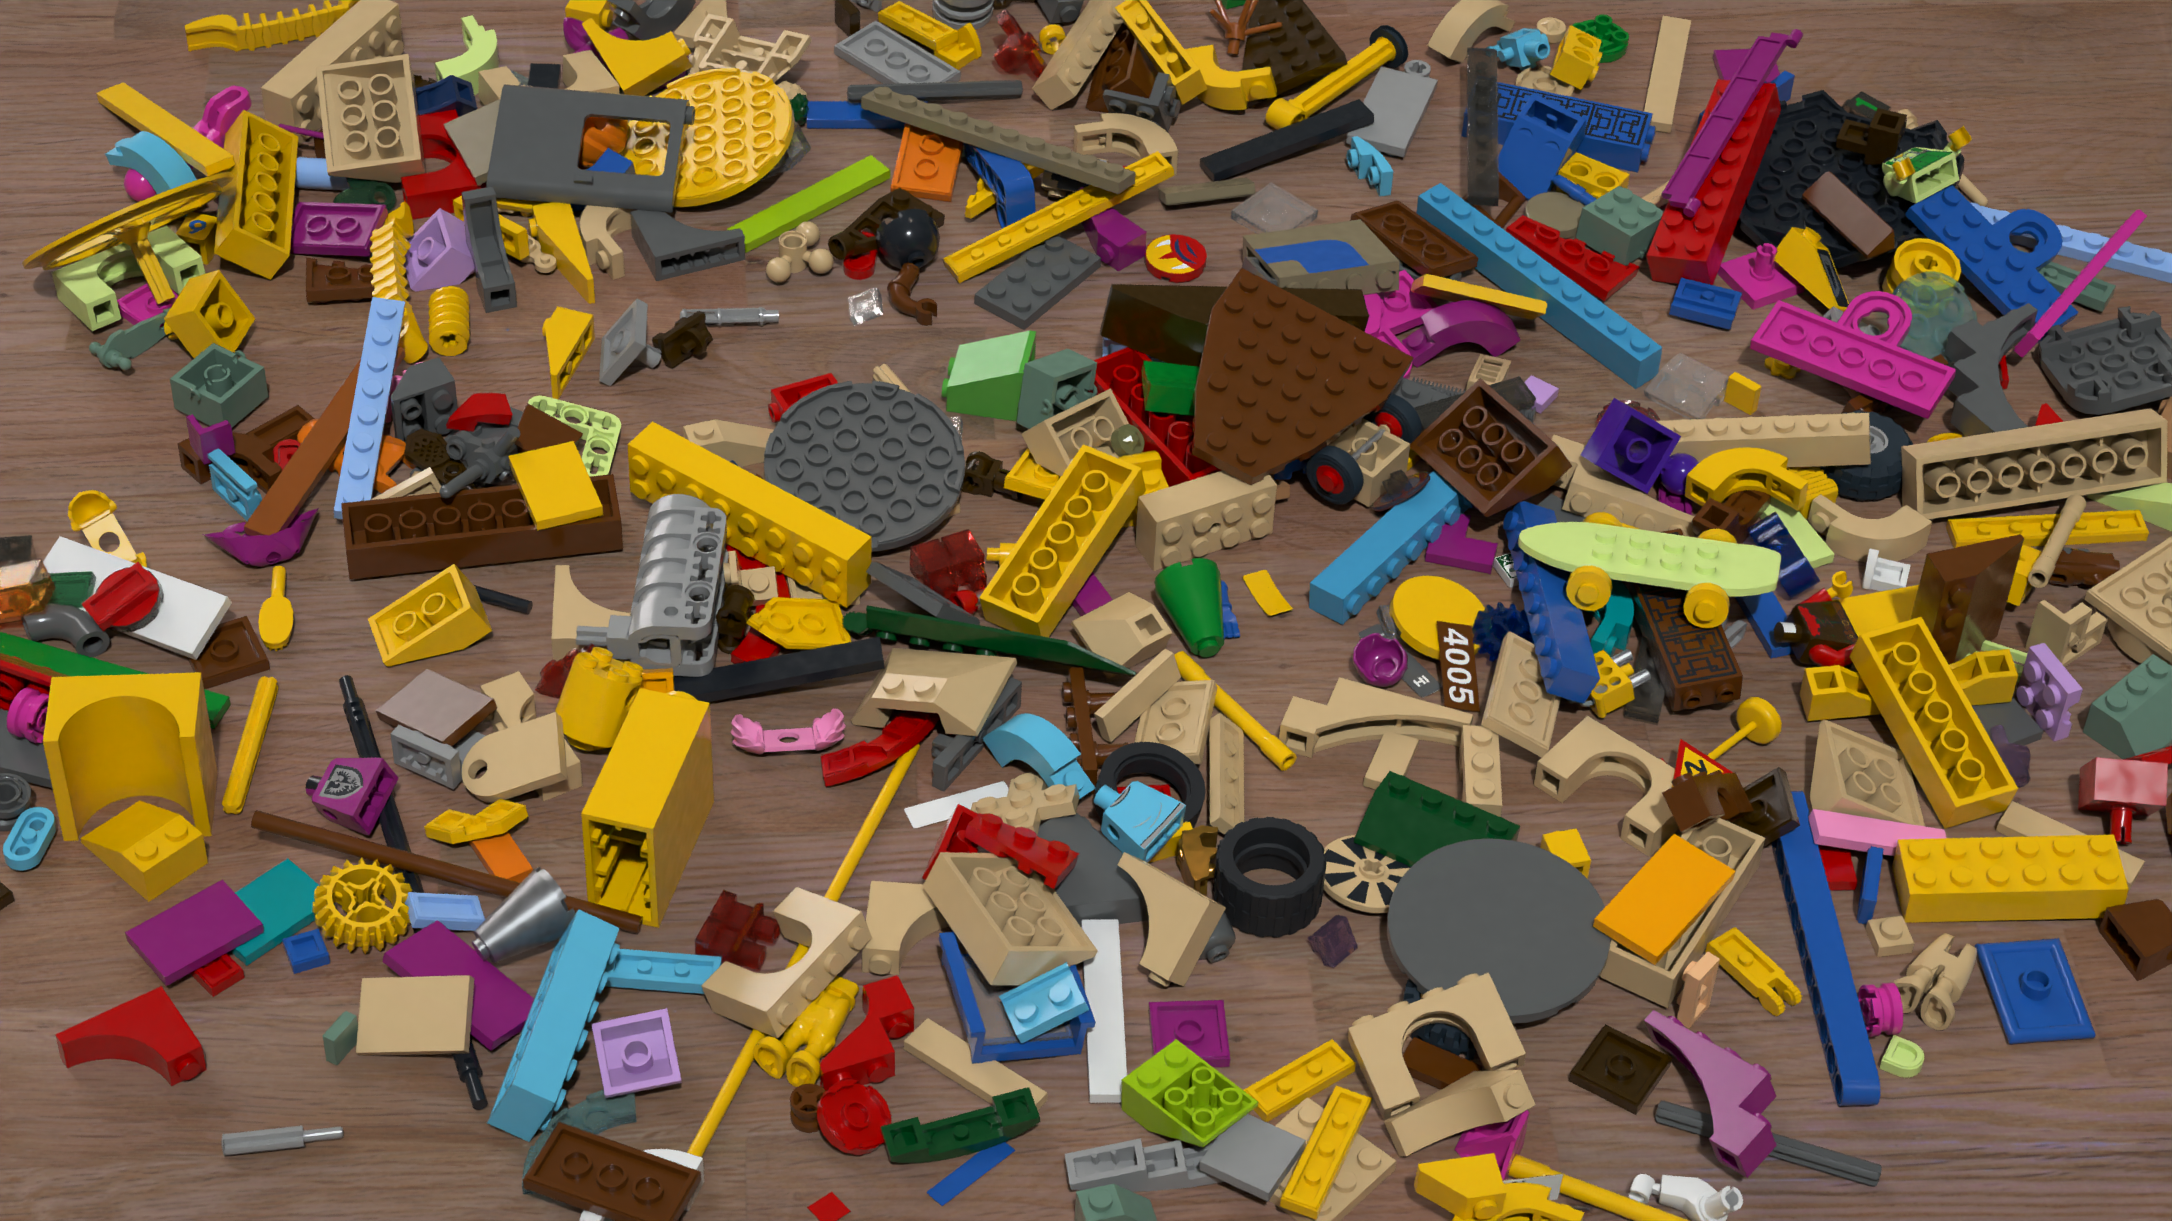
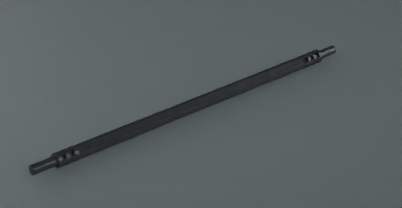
(394, 834)

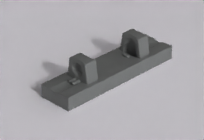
(957, 753)

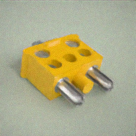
(1614, 685)

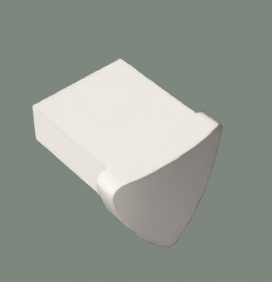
(1883, 573)

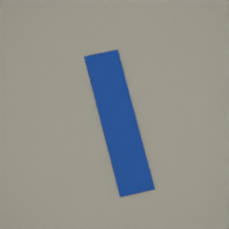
(969, 1172)

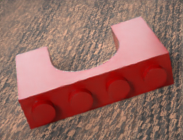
(437, 189)

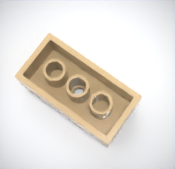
(1202, 517)

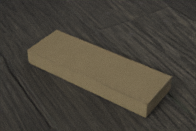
(1206, 191)

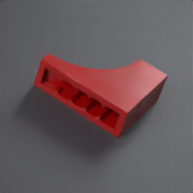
(139, 1031)

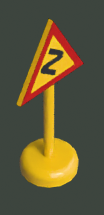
(1756, 721)

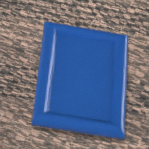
(2034, 991)

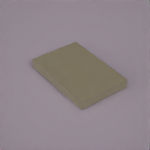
(474, 138)

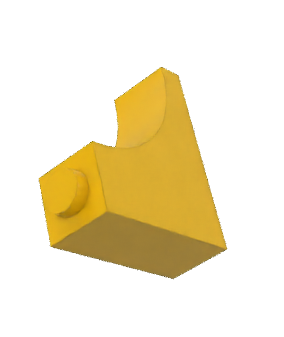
(640, 64)

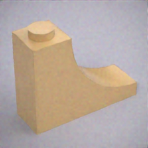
(574, 610)
(897, 921)
(1178, 922)
(1463, 1105)

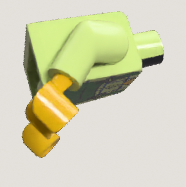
(1924, 170)

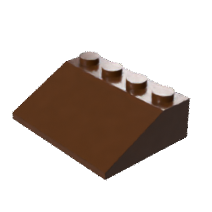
(1490, 451)
(1966, 594)

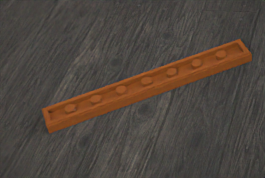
(308, 462)

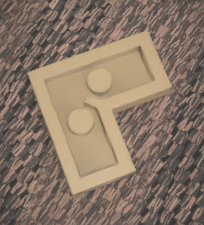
(2068, 633)

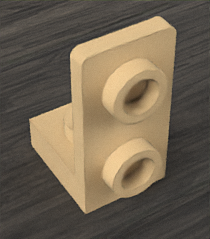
(759, 580)

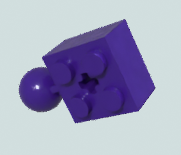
(1638, 450)

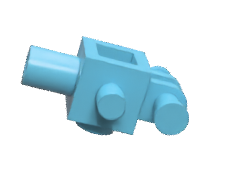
(1522, 48)

